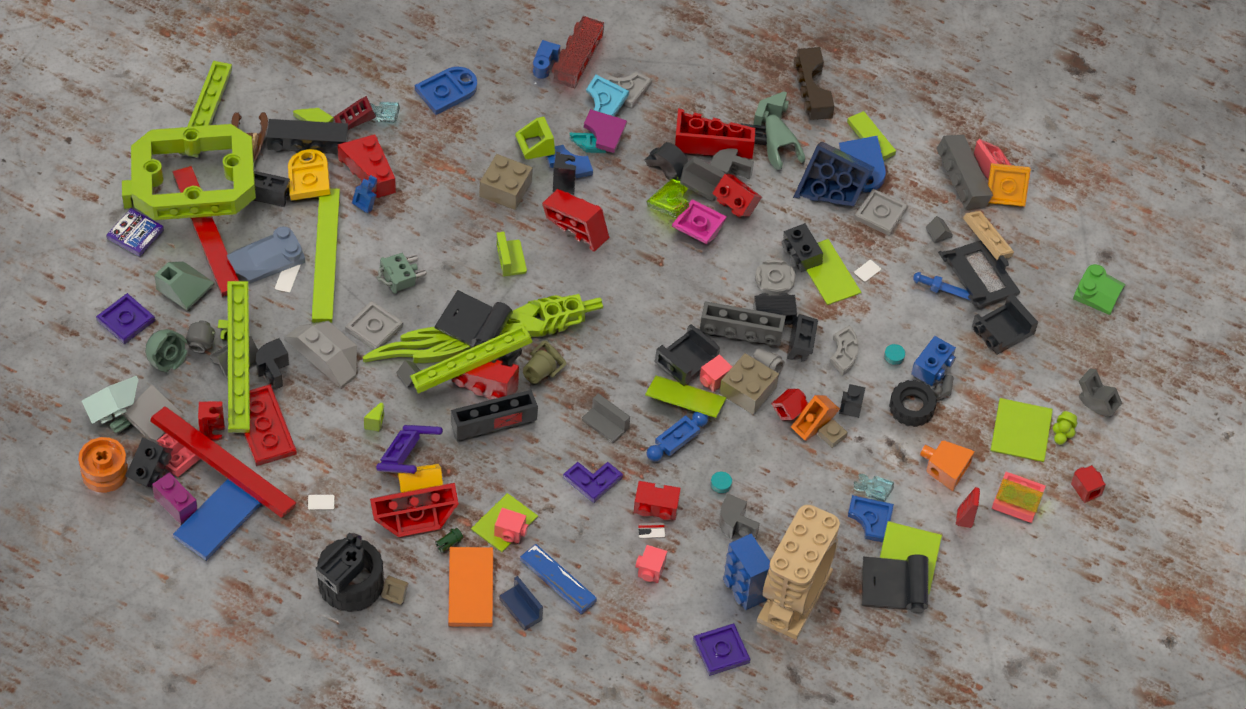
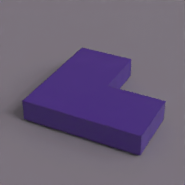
(592, 485)

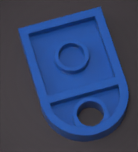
(447, 88)
(868, 151)

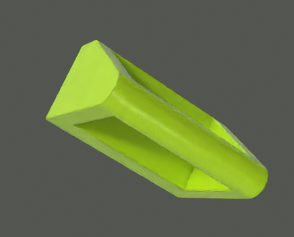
(540, 128)

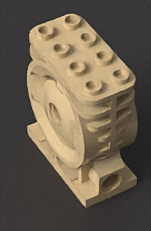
(799, 570)

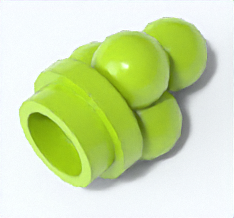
(1064, 427)

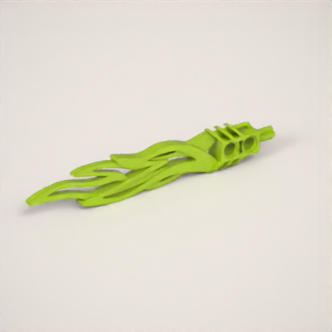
(566, 311)

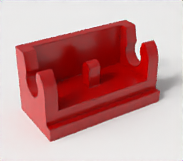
(211, 418)

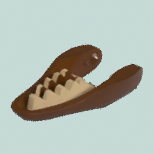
(257, 138)

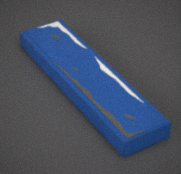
(558, 579)

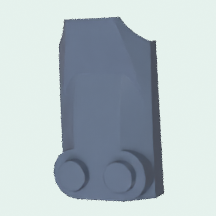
(267, 255)

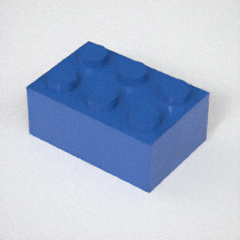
(746, 571)

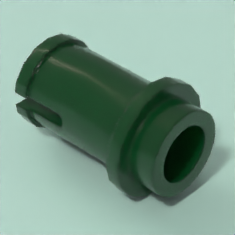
(450, 539)

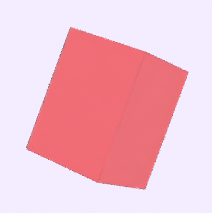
(987, 153)

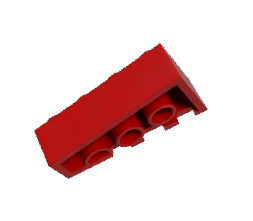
(710, 136)

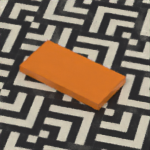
(470, 587)

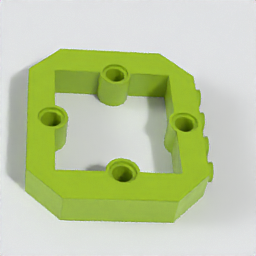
(193, 202)

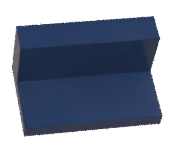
(522, 604)

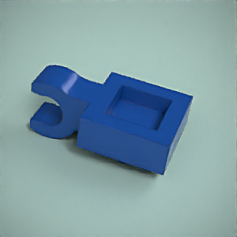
(363, 195)

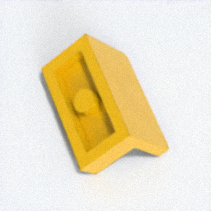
(424, 477)

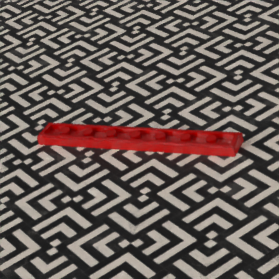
(208, 236)
(223, 462)

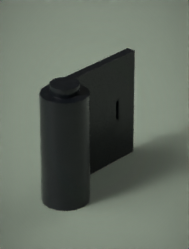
(474, 321)
(897, 583)

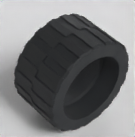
(358, 595)

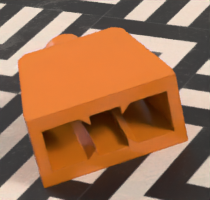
(947, 462)

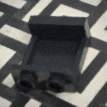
(1005, 325)
(687, 355)

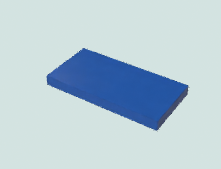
(216, 519)

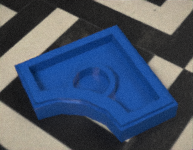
(871, 515)

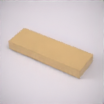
(988, 234)

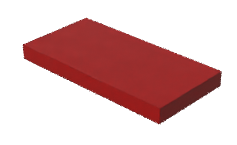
(268, 433)

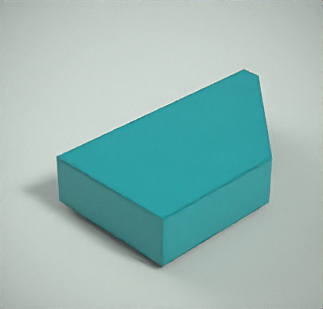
(586, 142)

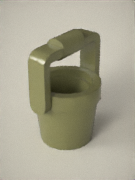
(543, 363)

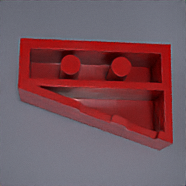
(367, 158)
(577, 216)
(490, 380)

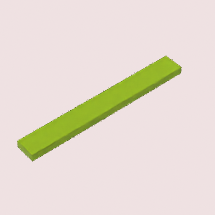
(325, 257)
(238, 357)

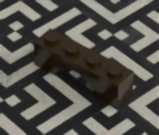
(817, 101)

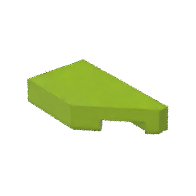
(313, 114)

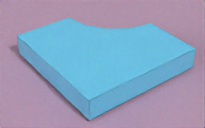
(606, 95)

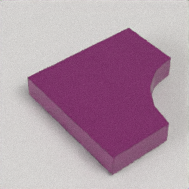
(606, 129)

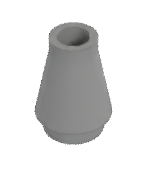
(769, 359)

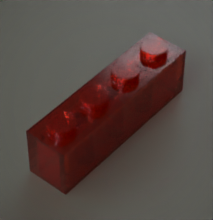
(578, 52)

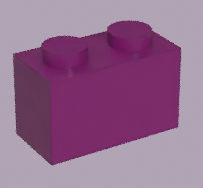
(174, 498)

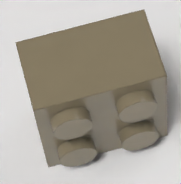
(505, 181)
(749, 383)

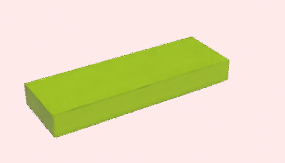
(864, 128)

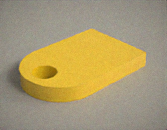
(308, 177)

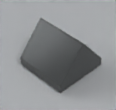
(938, 229)
(406, 369)

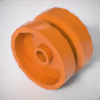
(103, 464)

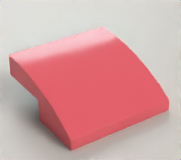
(1013, 510)

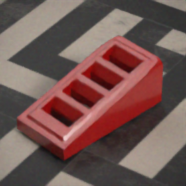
(968, 508)

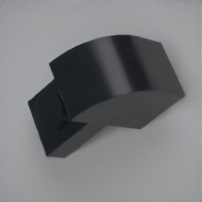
(670, 160)
(270, 359)

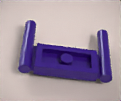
(402, 446)

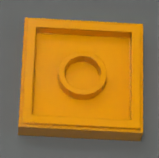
(1008, 184)

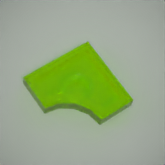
(669, 199)

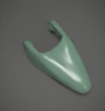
(777, 136)

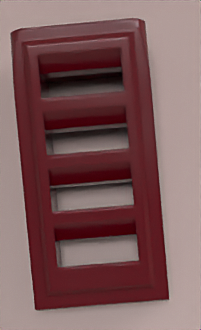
(356, 107)

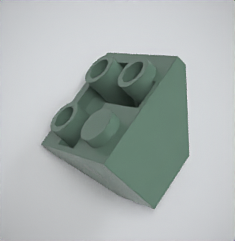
(182, 283)

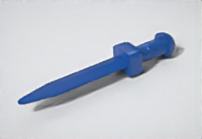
(937, 284)

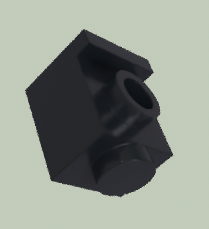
(852, 401)

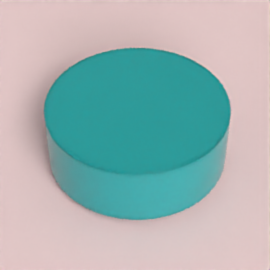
(894, 354)
(721, 482)

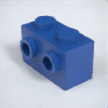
(933, 361)

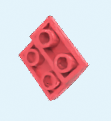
(180, 457)

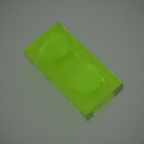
(1019, 495)

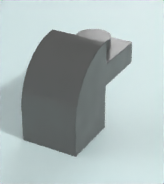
(729, 162)
(1096, 396)
(733, 518)

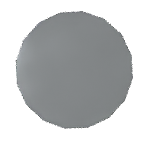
(775, 277)

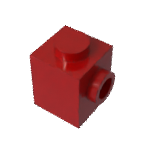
(790, 404)
(1088, 483)

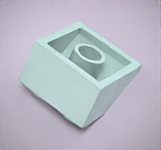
(111, 400)

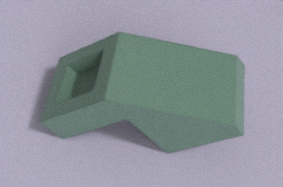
(771, 106)

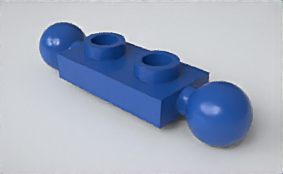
(676, 436)

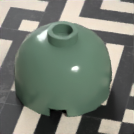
(166, 349)

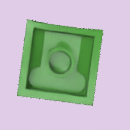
(1098, 289)

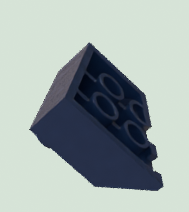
(834, 176)

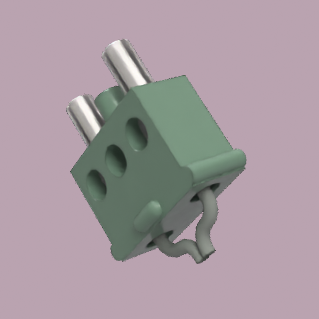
(399, 272)

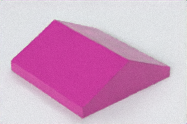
(700, 222)

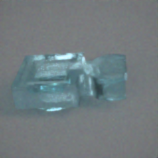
(386, 111)
(876, 488)

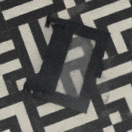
(981, 273)

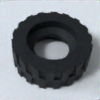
(916, 389)

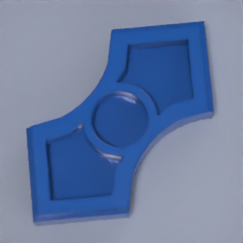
(582, 163)

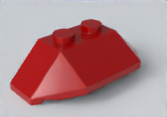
(415, 509)

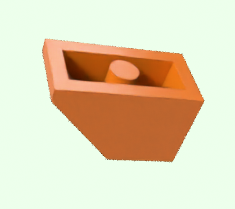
(815, 416)

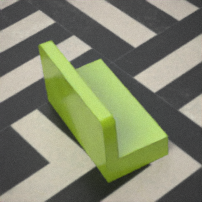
(510, 255)

